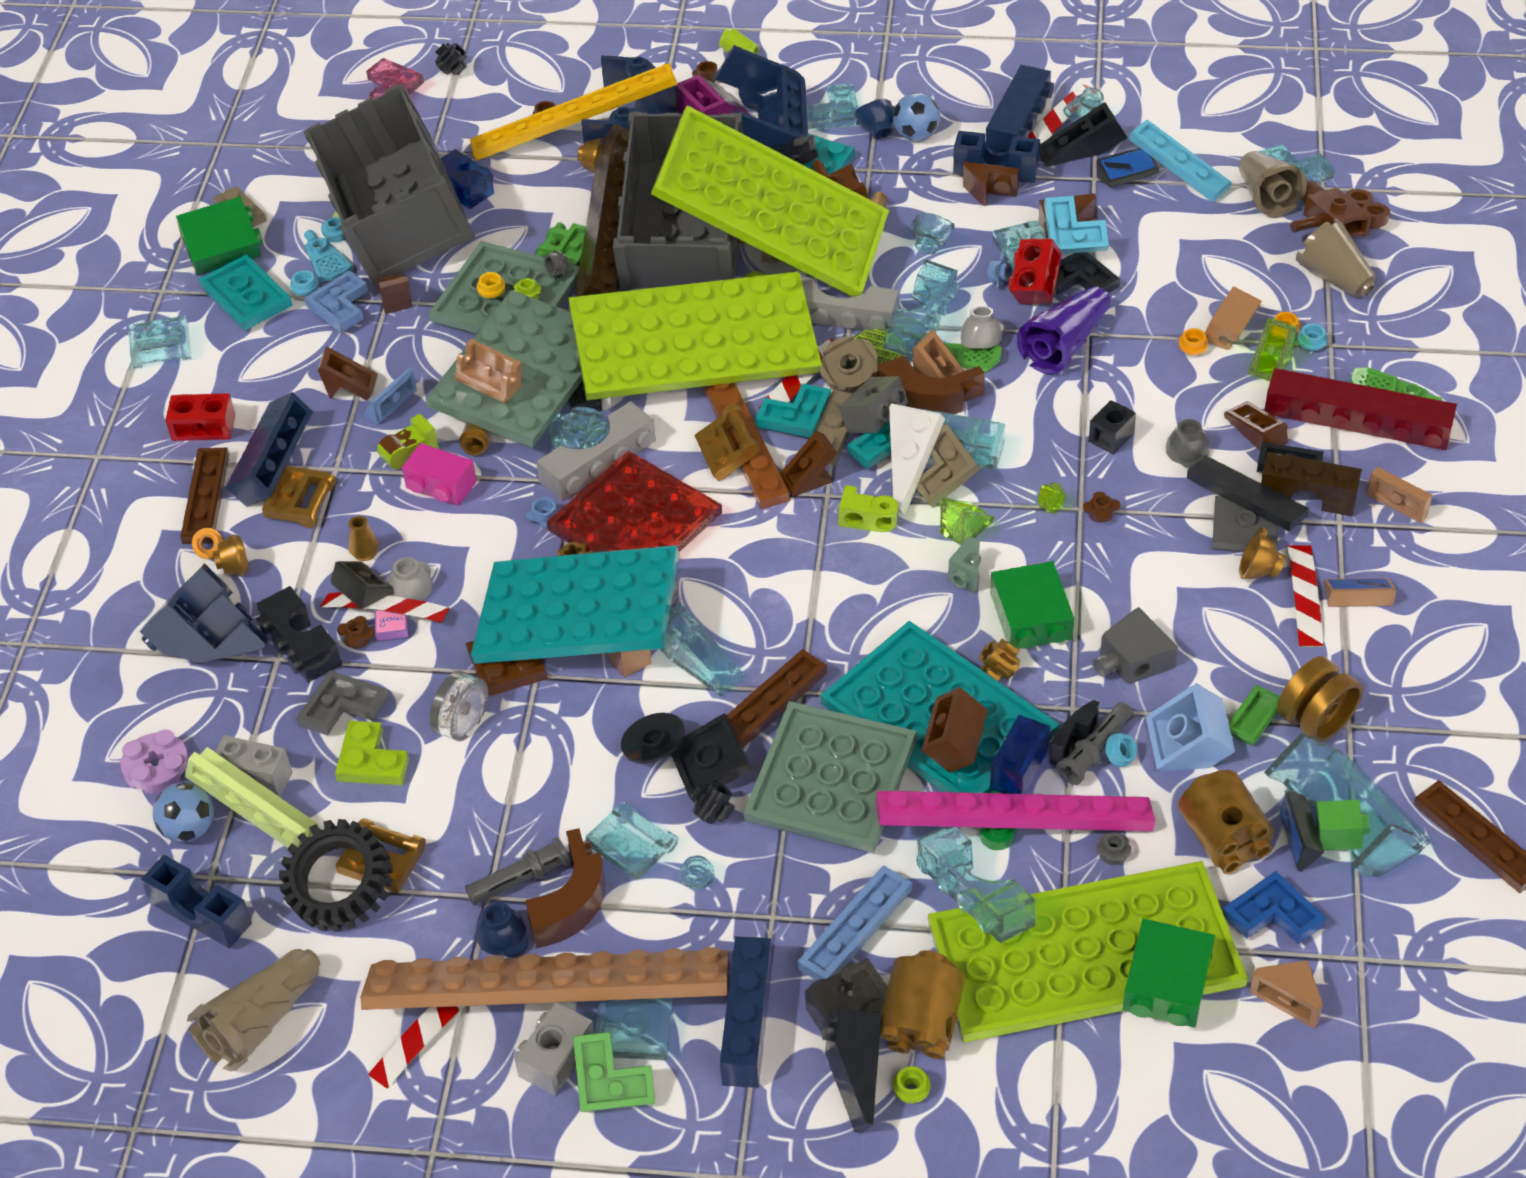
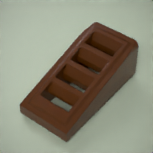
(1258, 426)

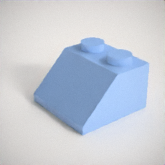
(1190, 731)

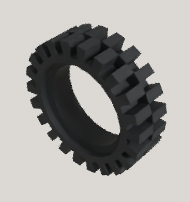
(356, 904)

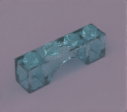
(932, 289)
(997, 906)

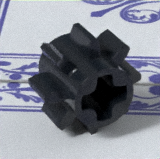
(451, 58)
(712, 802)

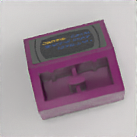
(705, 97)

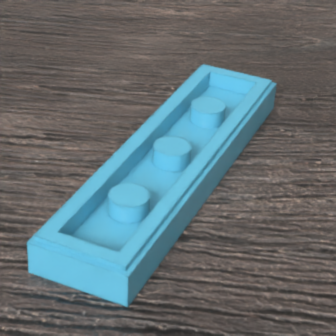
(1180, 160)

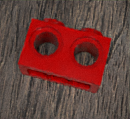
(1040, 272)
(200, 417)

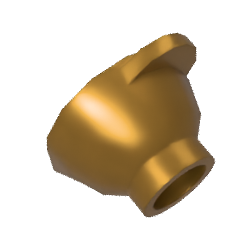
(1261, 557)

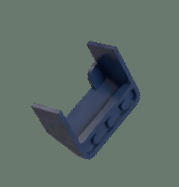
(618, 69)
(773, 91)

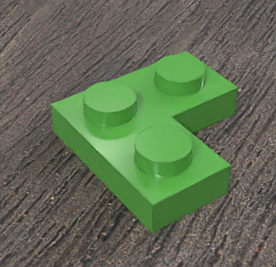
(601, 1084)

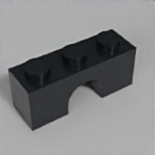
(307, 651)

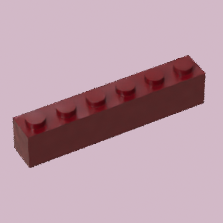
(1360, 408)

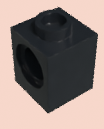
(1112, 427)

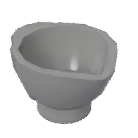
(981, 329)
(410, 579)

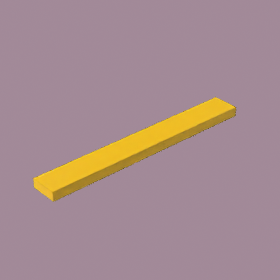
(573, 111)

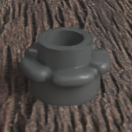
(556, 263)
(1110, 854)

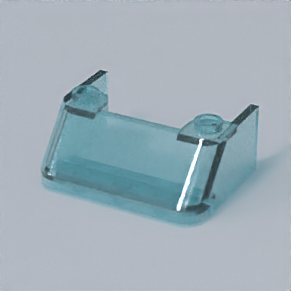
(1330, 775)

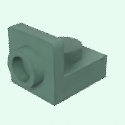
(964, 565)

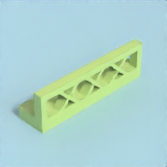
(248, 797)

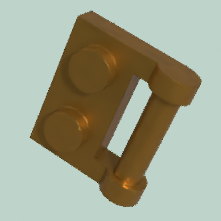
(718, 446)
(291, 491)
(352, 862)

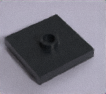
(711, 755)

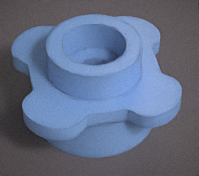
(999, 271)
(542, 510)

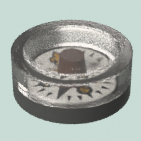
(459, 706)

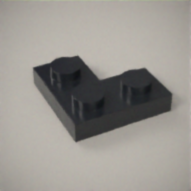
(1086, 271)

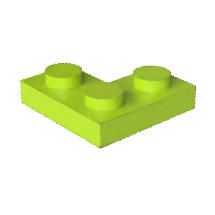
(363, 760)

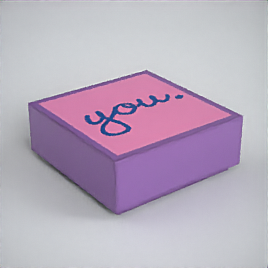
(390, 625)

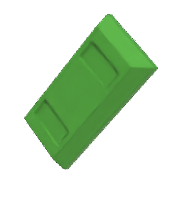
(1254, 715)

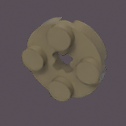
(834, 363)

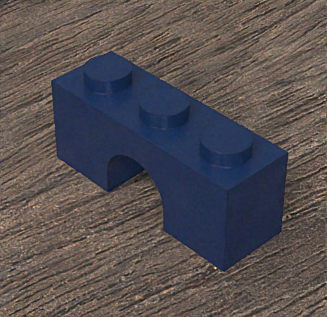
(1022, 154)
(176, 892)

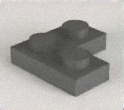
(338, 695)

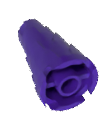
(1062, 330)

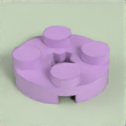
(159, 745)

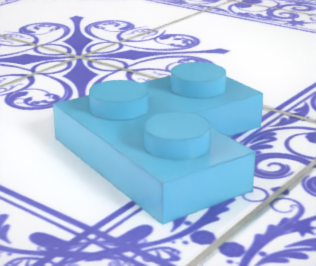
(1070, 234)

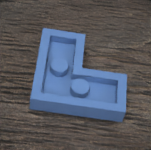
(334, 301)

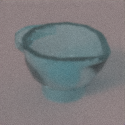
(1083, 103)
(931, 231)

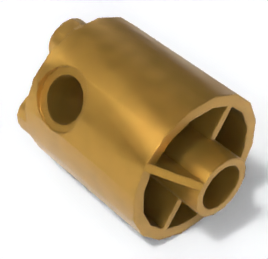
(1226, 820)
(922, 1004)

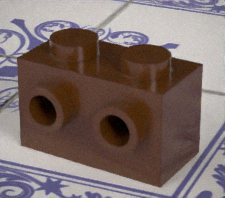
(954, 730)

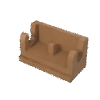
(1231, 317)
(488, 371)

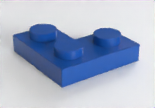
(1278, 902)

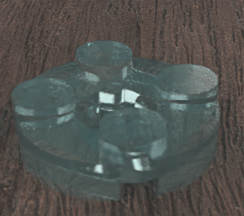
(563, 429)

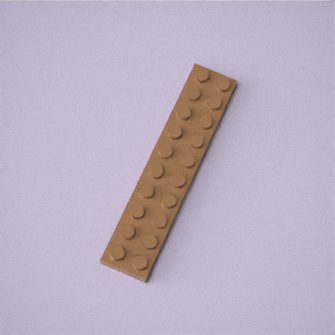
(546, 979)

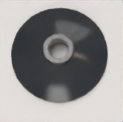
(653, 738)

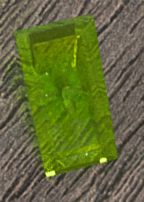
(1274, 349)
(962, 520)

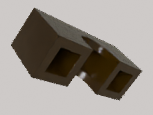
(1332, 482)

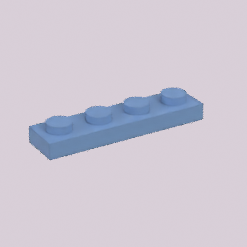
(855, 924)

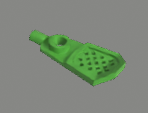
(974, 357)
(1378, 379)

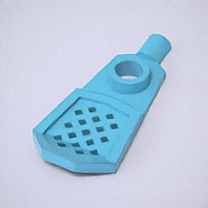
(325, 259)

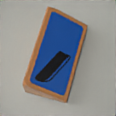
(1359, 592)

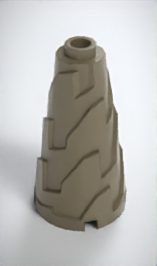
(246, 1014)

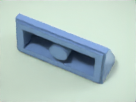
(391, 397)

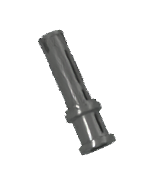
(1088, 751)
(533, 865)

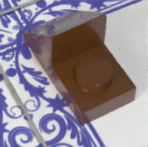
(992, 179)
(394, 292)
(344, 372)
(807, 467)

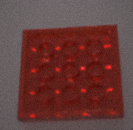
(634, 509)

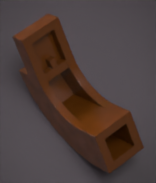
(934, 393)
(576, 903)

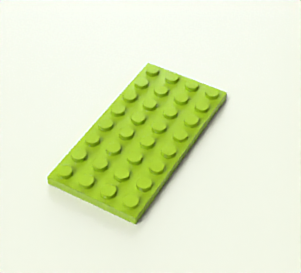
(771, 202)
(693, 335)
(1078, 950)

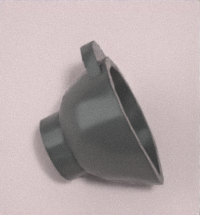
(1187, 443)

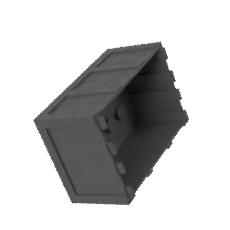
(396, 181)
(655, 239)

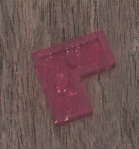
(390, 74)

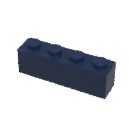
(1019, 107)
(269, 449)
(746, 1012)

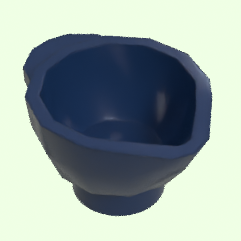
(876, 117)
(501, 931)

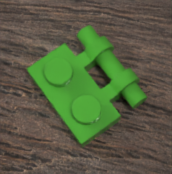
(569, 242)

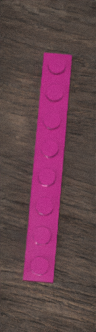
(1014, 811)

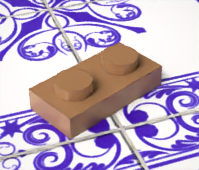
(1399, 494)

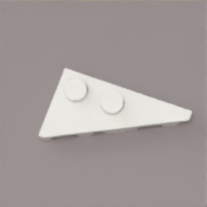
(912, 441)

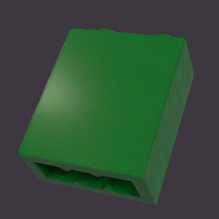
(219, 234)
(1032, 605)
(1168, 973)

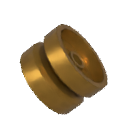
(1320, 698)

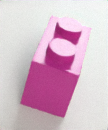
(439, 474)

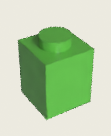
(1341, 824)

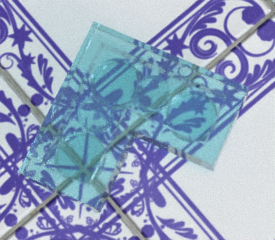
(836, 113)
(1313, 167)

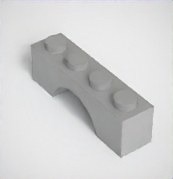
(862, 312)
(570, 470)

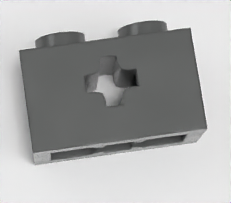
(869, 405)

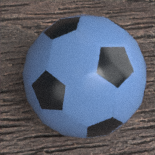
(916, 116)
(183, 812)

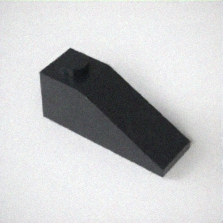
(1084, 138)
(853, 1058)

